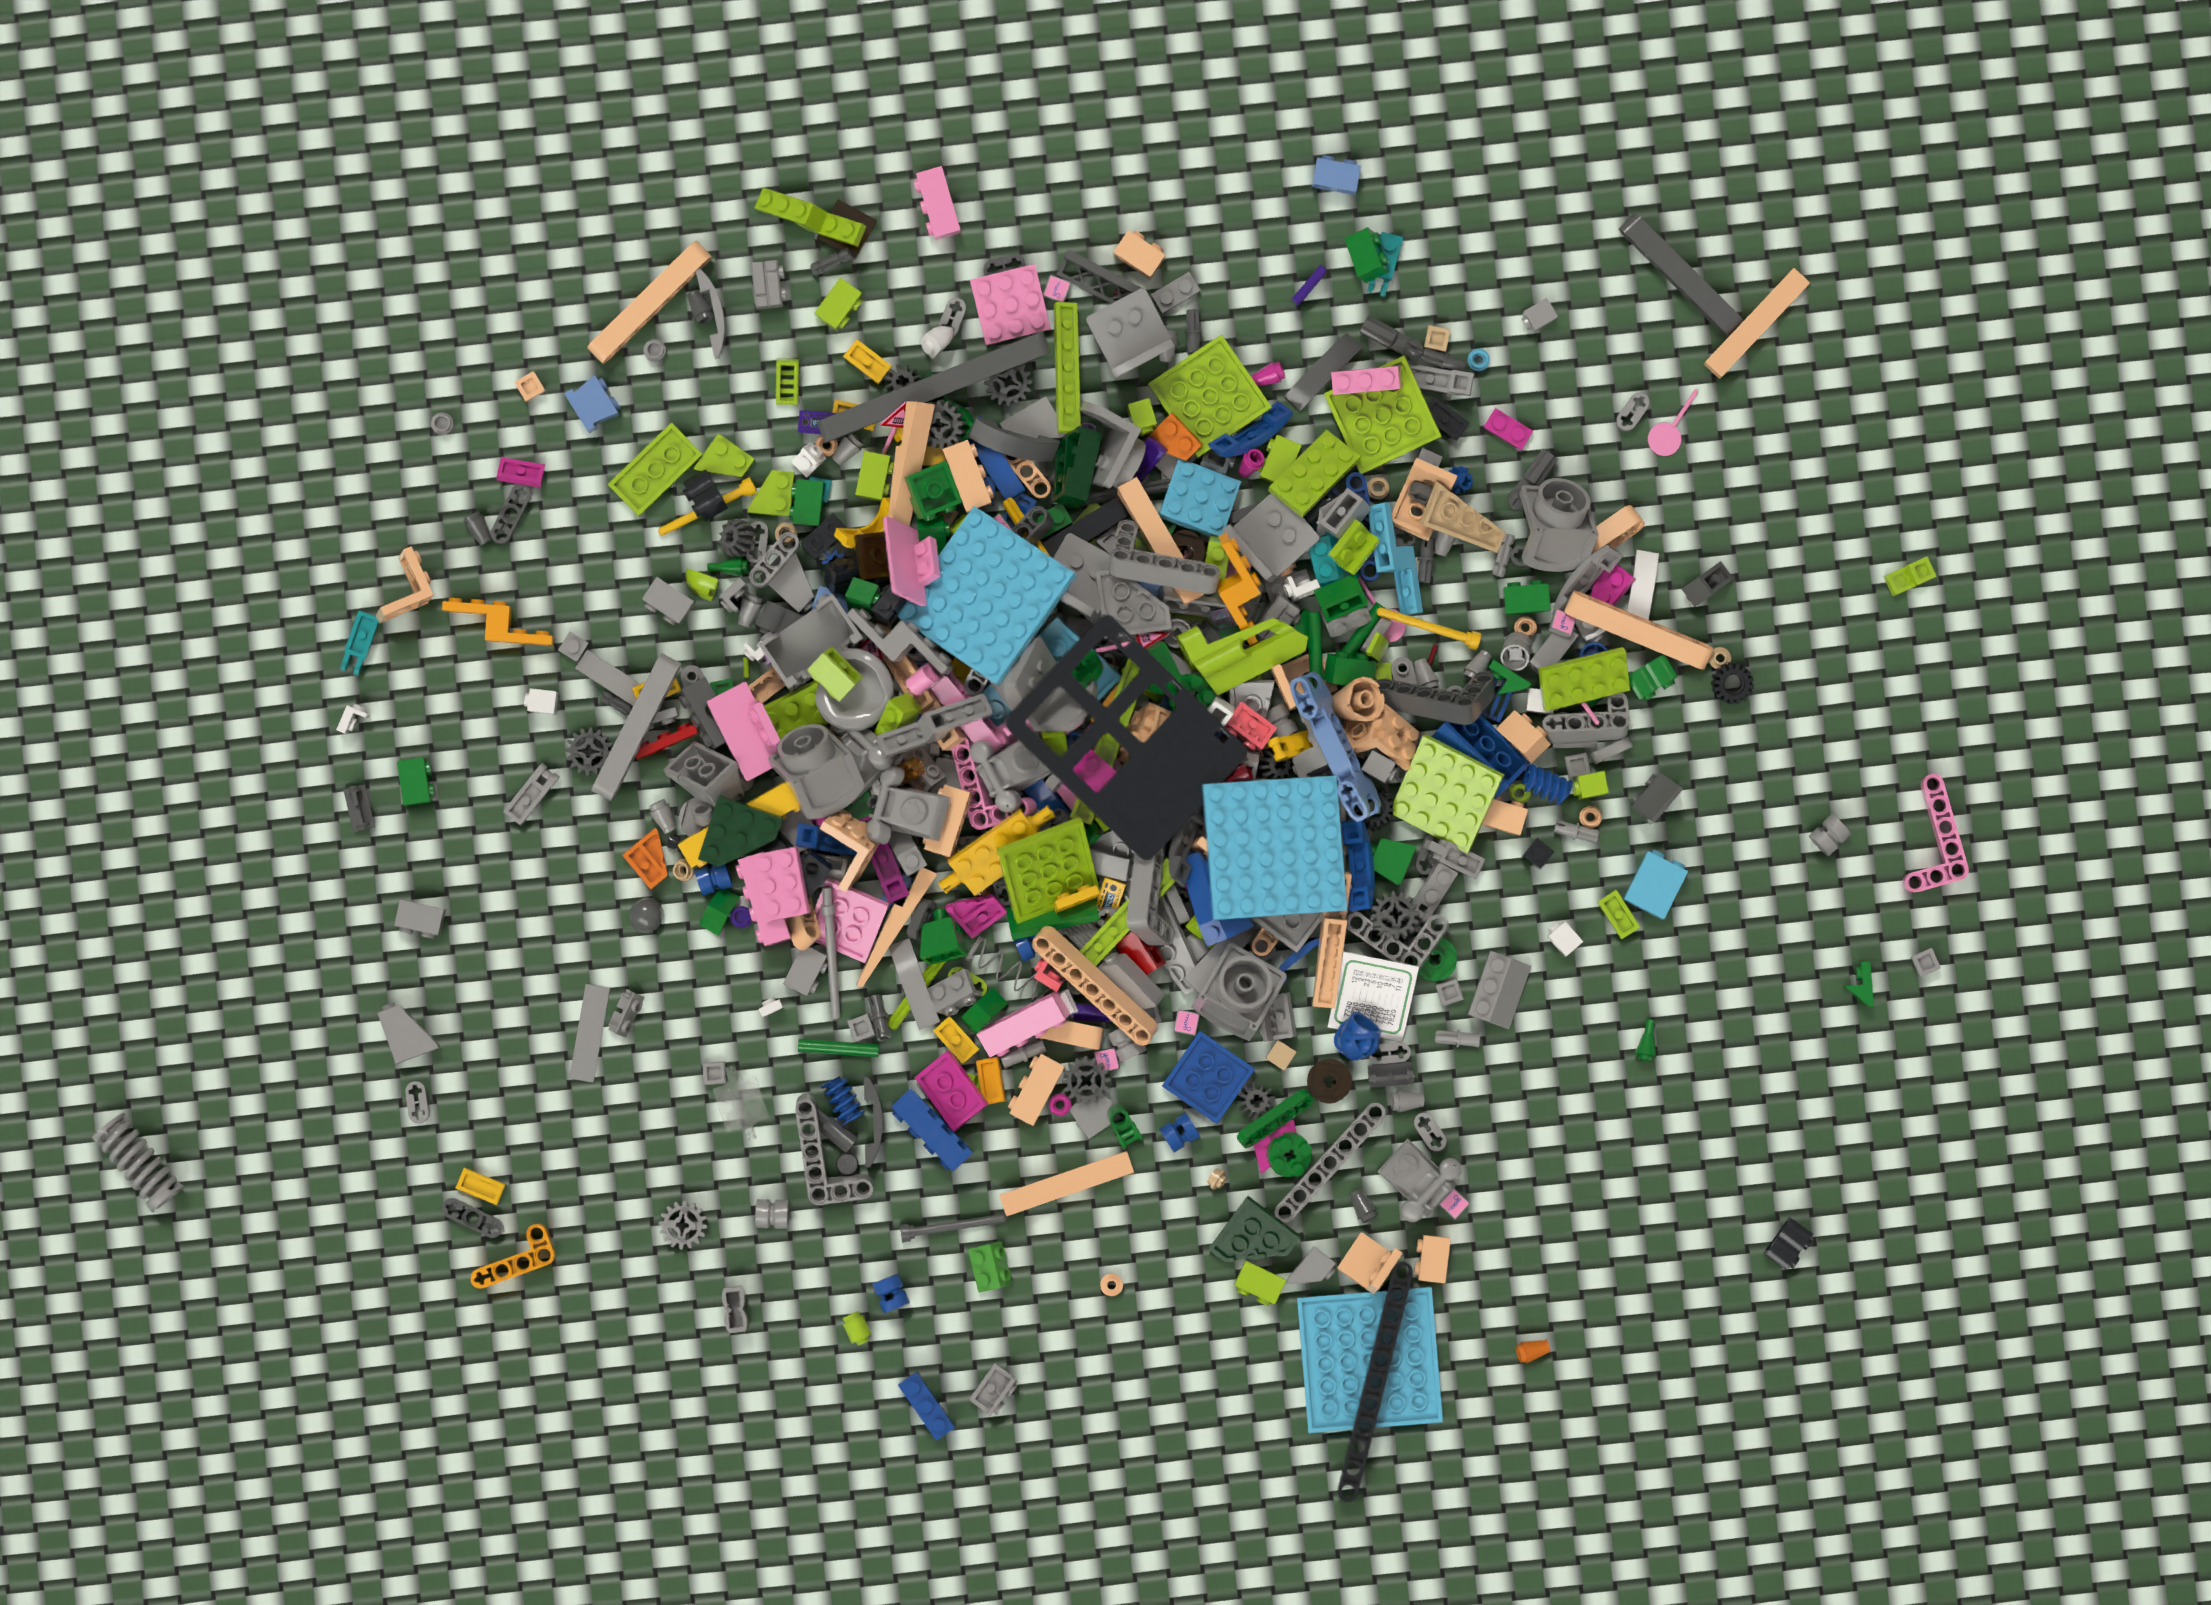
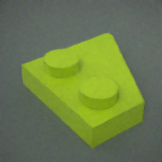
(774, 495)

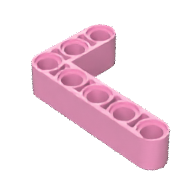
(949, 691)
(986, 804)
(1942, 840)

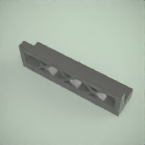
(1098, 271)

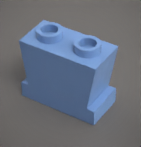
(593, 403)

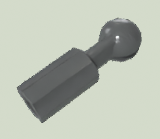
(1392, 339)
(1534, 476)
(832, 1129)

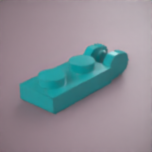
(1391, 246)
(360, 640)

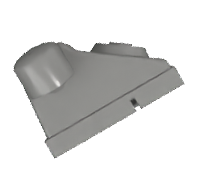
(865, 754)
(1007, 771)
(706, 777)
(905, 810)
(1419, 1179)

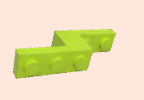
(810, 217)

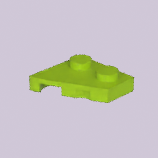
(724, 459)

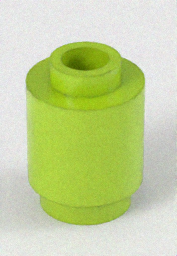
(856, 1328)

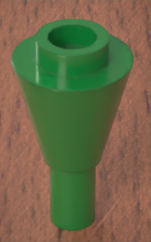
(736, 566)
(1646, 1047)

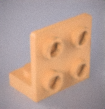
(1368, 1263)

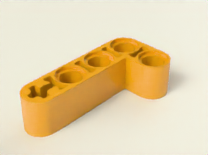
(512, 1262)

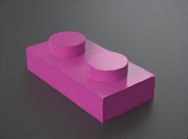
(1508, 429)
(520, 472)

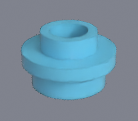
(1481, 353)

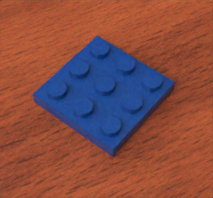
(1208, 1077)

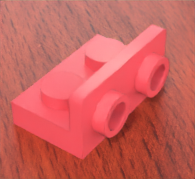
(1250, 727)
(1048, 975)

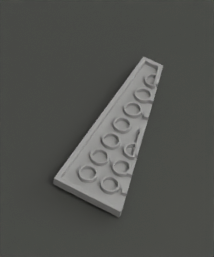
(1178, 955)

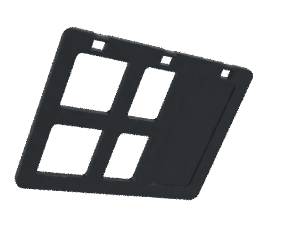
(1163, 775)

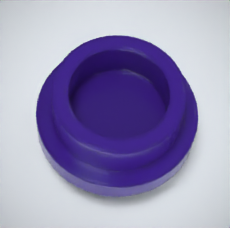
(741, 917)

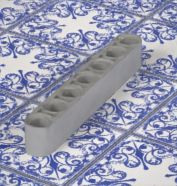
(636, 727)
(1340, 1157)

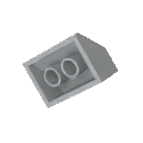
(1499, 990)

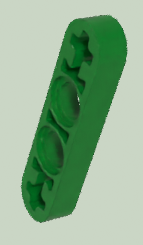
(1275, 1118)

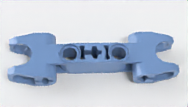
(1317, 707)

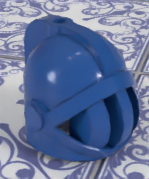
(1357, 1037)

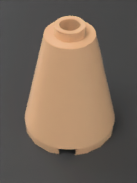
(1359, 700)

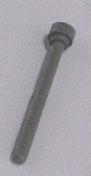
(909, 1232)

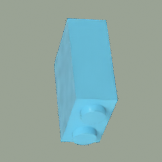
(1655, 884)

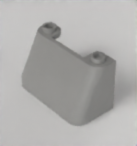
(806, 639)

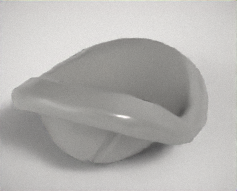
(865, 701)

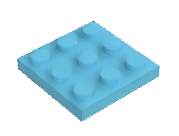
(1199, 498)

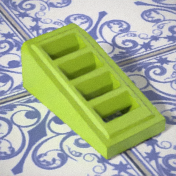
(787, 362)

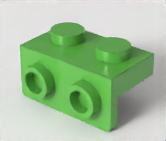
(990, 1266)

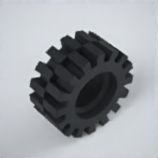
(1745, 683)
(1386, 812)

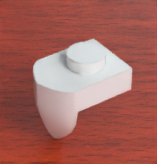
(936, 340)

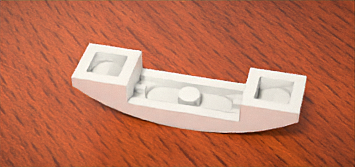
(1643, 587)

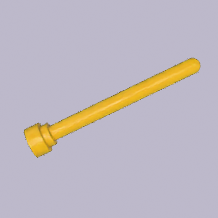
(745, 488)
(1470, 639)

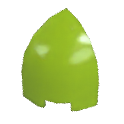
(701, 584)

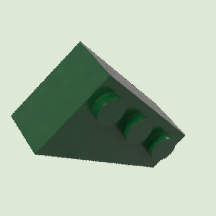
(1075, 466)

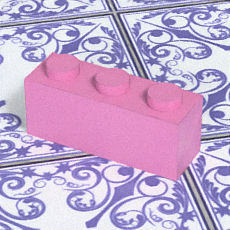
(937, 203)
(1367, 380)

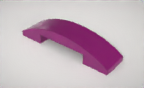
(888, 871)

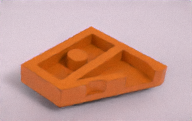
(1176, 438)
(648, 859)

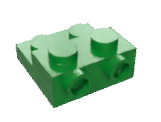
(933, 491)

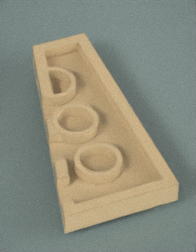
(1454, 517)

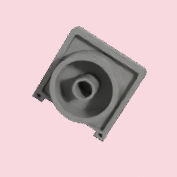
(1130, 332)
(1120, 450)
(1559, 525)
(1273, 537)
(1084, 561)
(1059, 710)
(817, 770)
(1239, 992)

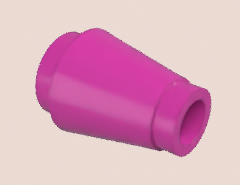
(1269, 374)
(1251, 463)

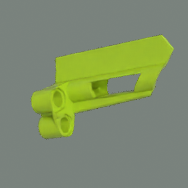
(1226, 662)

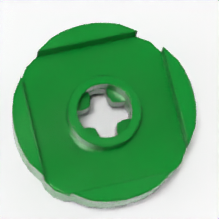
(1088, 669)
(1197, 685)
(1447, 961)
(1298, 1163)

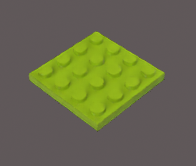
(1210, 393)
(1384, 421)
(1446, 793)
(1046, 867)

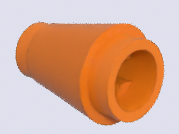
(1531, 1350)

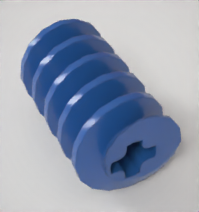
(1547, 783)
(842, 1099)

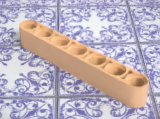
(649, 302)
(1638, 630)
(1100, 995)

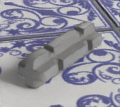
(1503, 555)

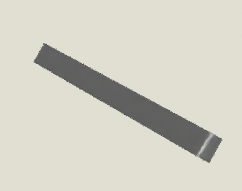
(935, 386)

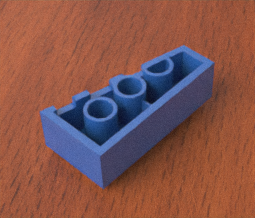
(932, 1130)

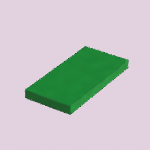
(1070, 917)

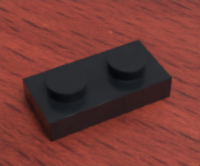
(1447, 419)

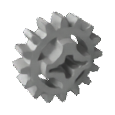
(693, 1225)

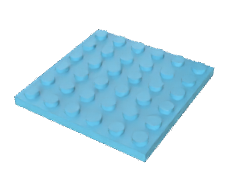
(989, 596)
(1274, 847)
(1336, 1351)

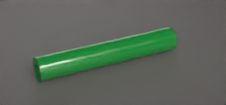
(1362, 632)
(1314, 645)
(838, 1048)

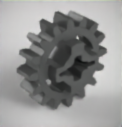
(1004, 392)
(942, 433)
(589, 741)
(1403, 916)
(1078, 1073)

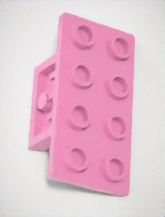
(910, 561)
(745, 729)

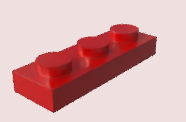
(666, 740)

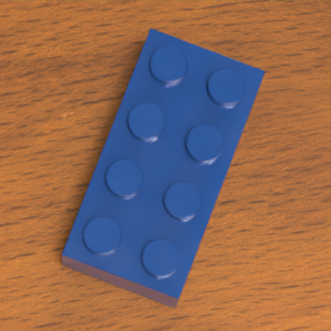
(1485, 745)

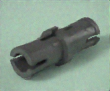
(879, 1017)

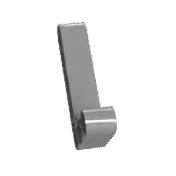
(1158, 568)
(1143, 902)
(1404, 950)
(817, 1160)

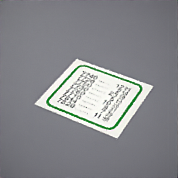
(1377, 990)

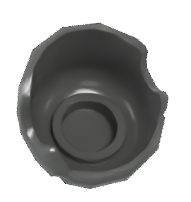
(646, 915)

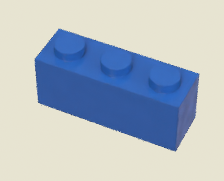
(926, 1405)

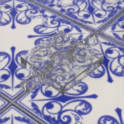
(740, 1103)

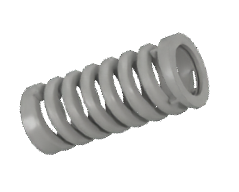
(106, 1138)

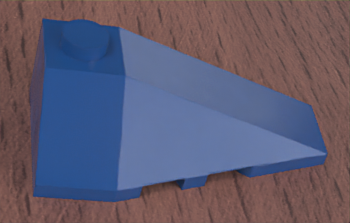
(1199, 892)

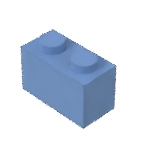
(1336, 175)

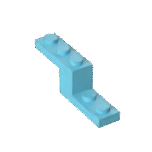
(1395, 559)

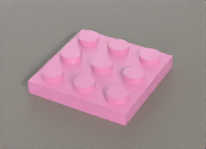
(1010, 304)
(855, 920)

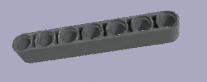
(1680, 274)

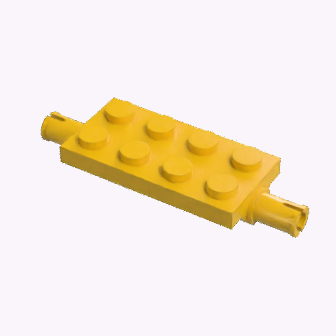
(979, 862)

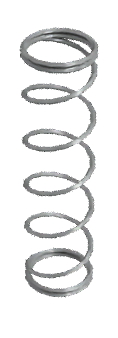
(975, 947)

